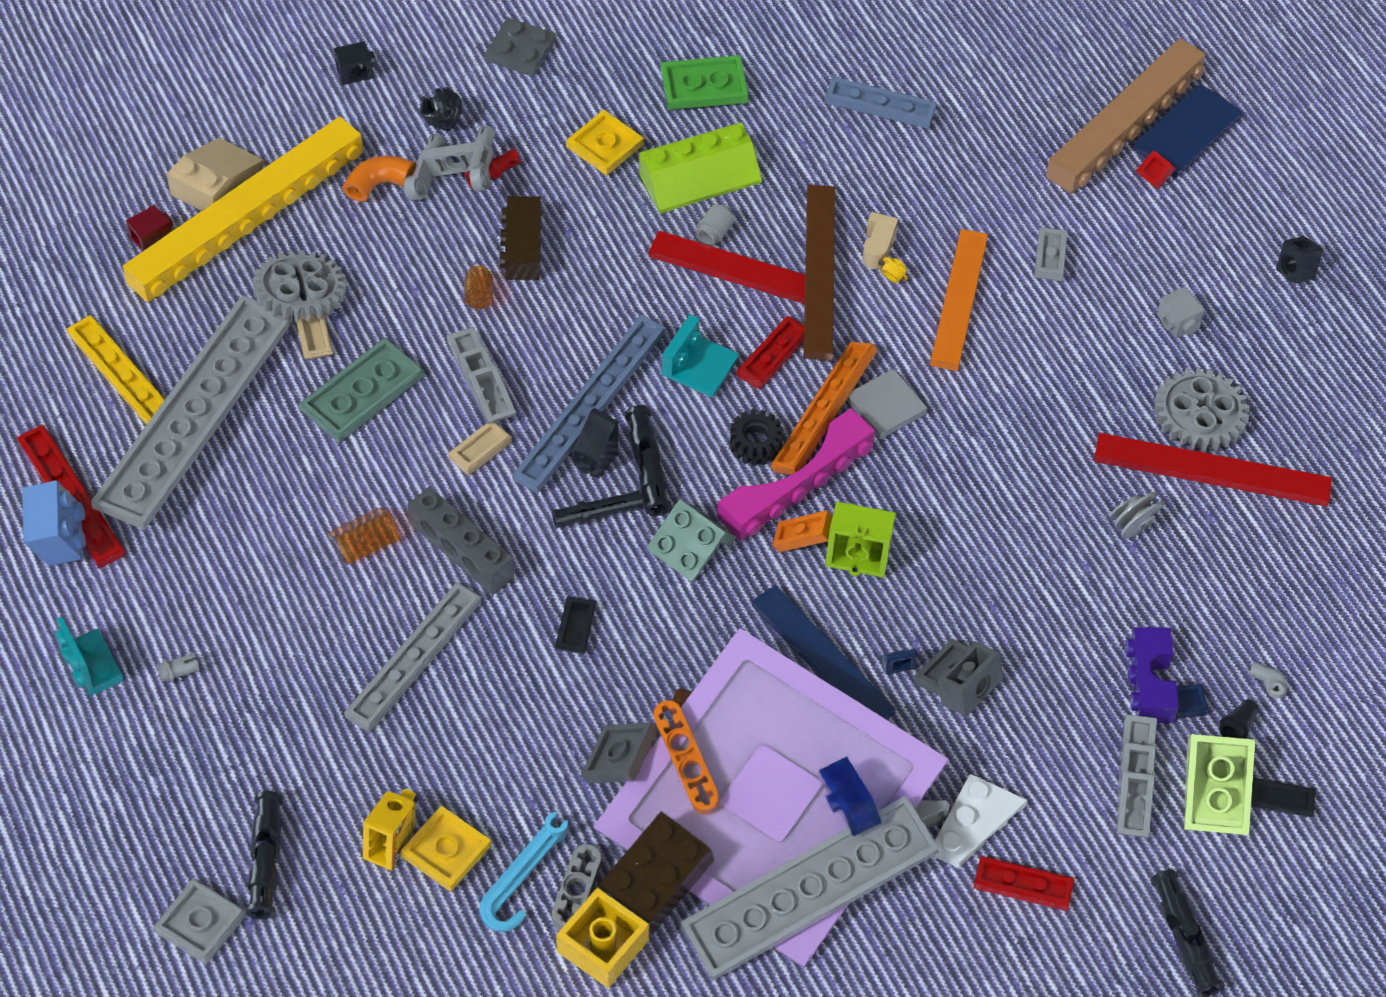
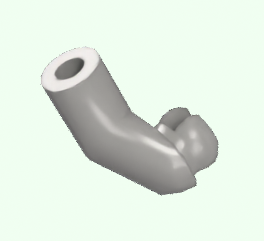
(1271, 678)

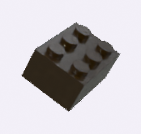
(658, 870)

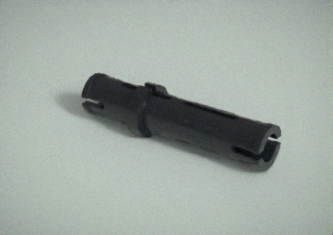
(565, 515)

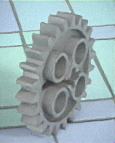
(279, 288)
(1200, 401)

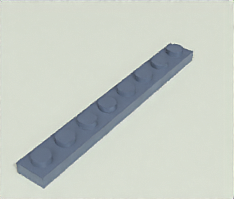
(596, 393)

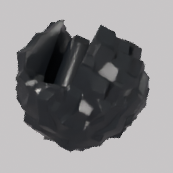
(442, 110)

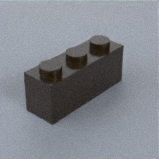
(521, 238)

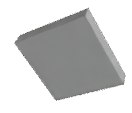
(887, 403)
(199, 921)

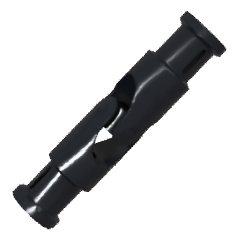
(651, 476)
(263, 874)
(1185, 929)

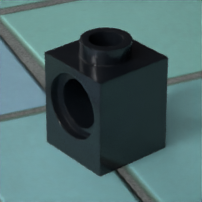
(354, 63)
(1299, 259)

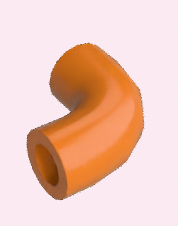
(375, 172)

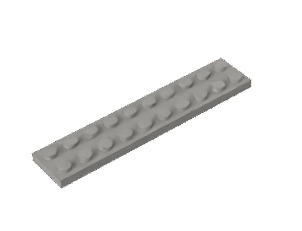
(190, 414)

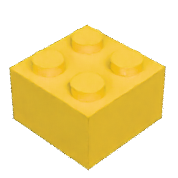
(602, 937)

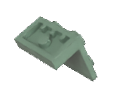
(688, 539)

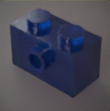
(849, 796)

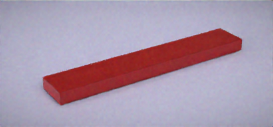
(728, 266)
(53, 466)

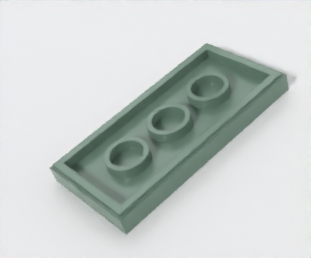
(361, 390)

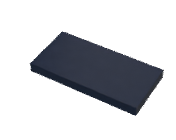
(1189, 129)

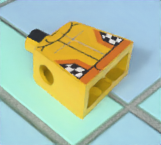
(391, 817)

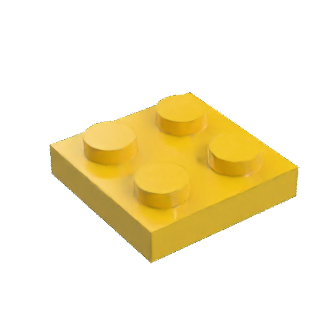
(605, 142)
(445, 848)

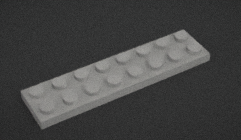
(808, 889)

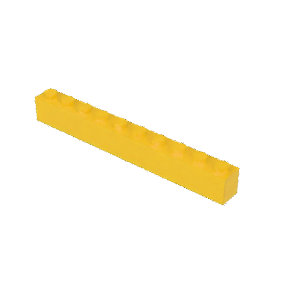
(243, 209)

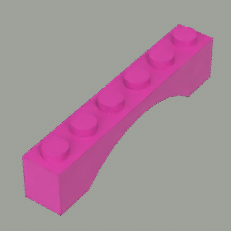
(751, 507)

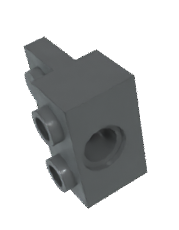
(961, 675)

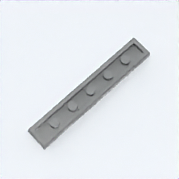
(412, 657)

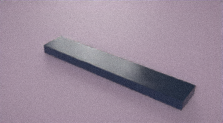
(819, 651)

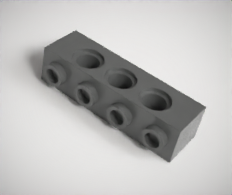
(460, 540)

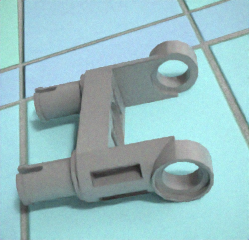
(435, 162)

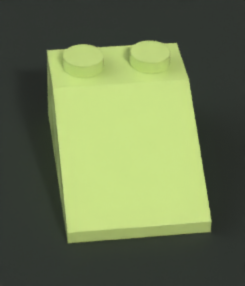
(1219, 784)

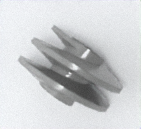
(1134, 515)

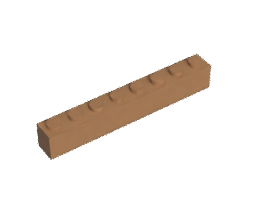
(1126, 116)

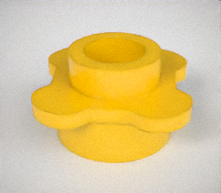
(894, 270)

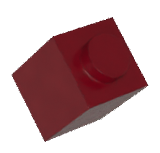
(148, 227)

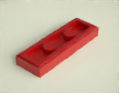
(772, 353)
(1023, 883)

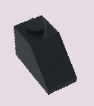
(596, 444)

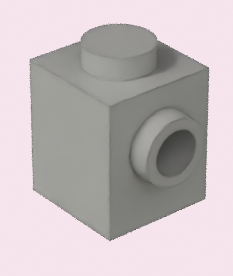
(1180, 312)

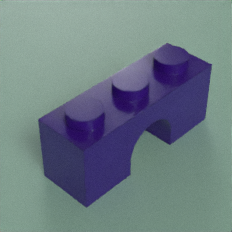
(1150, 651)

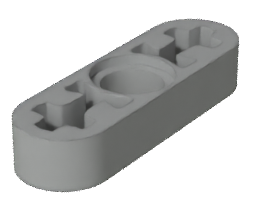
(573, 875)

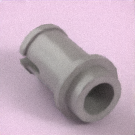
(178, 667)

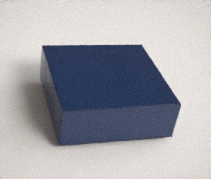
(1191, 701)

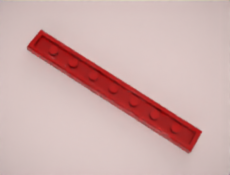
(1213, 469)

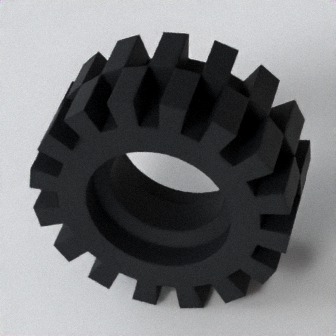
(756, 423)

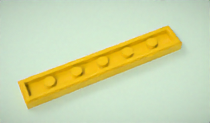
(116, 367)

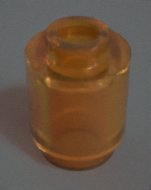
(478, 287)

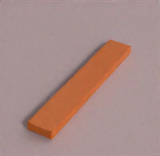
(959, 300)
(823, 408)

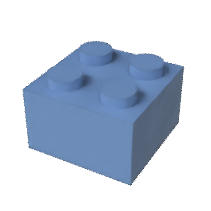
(53, 523)

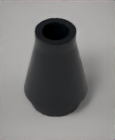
(1239, 721)

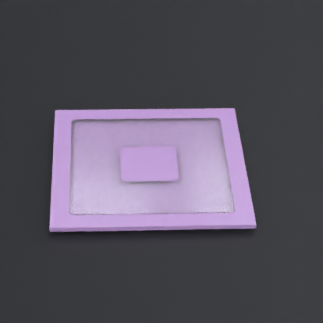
(763, 739)

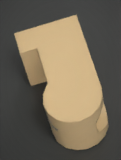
(881, 235)

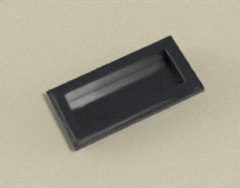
(575, 625)
(1283, 797)

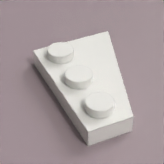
(974, 818)

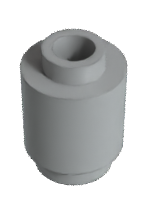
(714, 224)

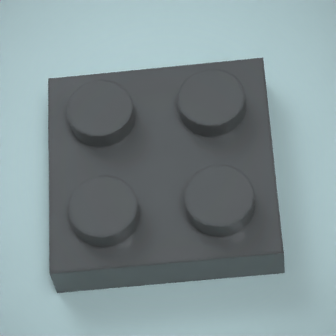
(520, 47)
(619, 753)

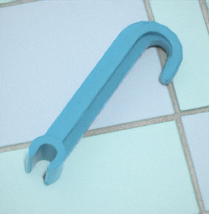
(517, 873)

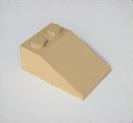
(211, 173)

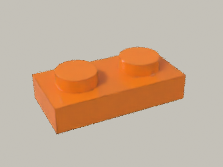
(802, 531)

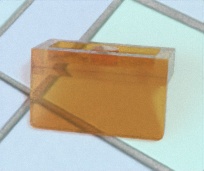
(365, 534)

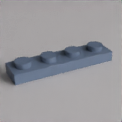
(880, 102)

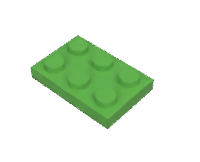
(704, 82)

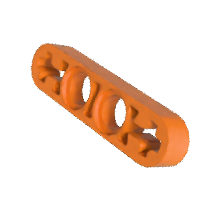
(683, 758)

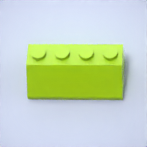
(699, 167)

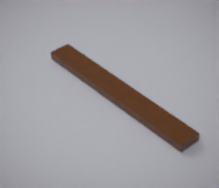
(819, 273)

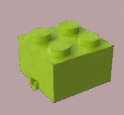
(860, 539)

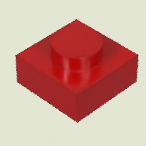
(1155, 169)

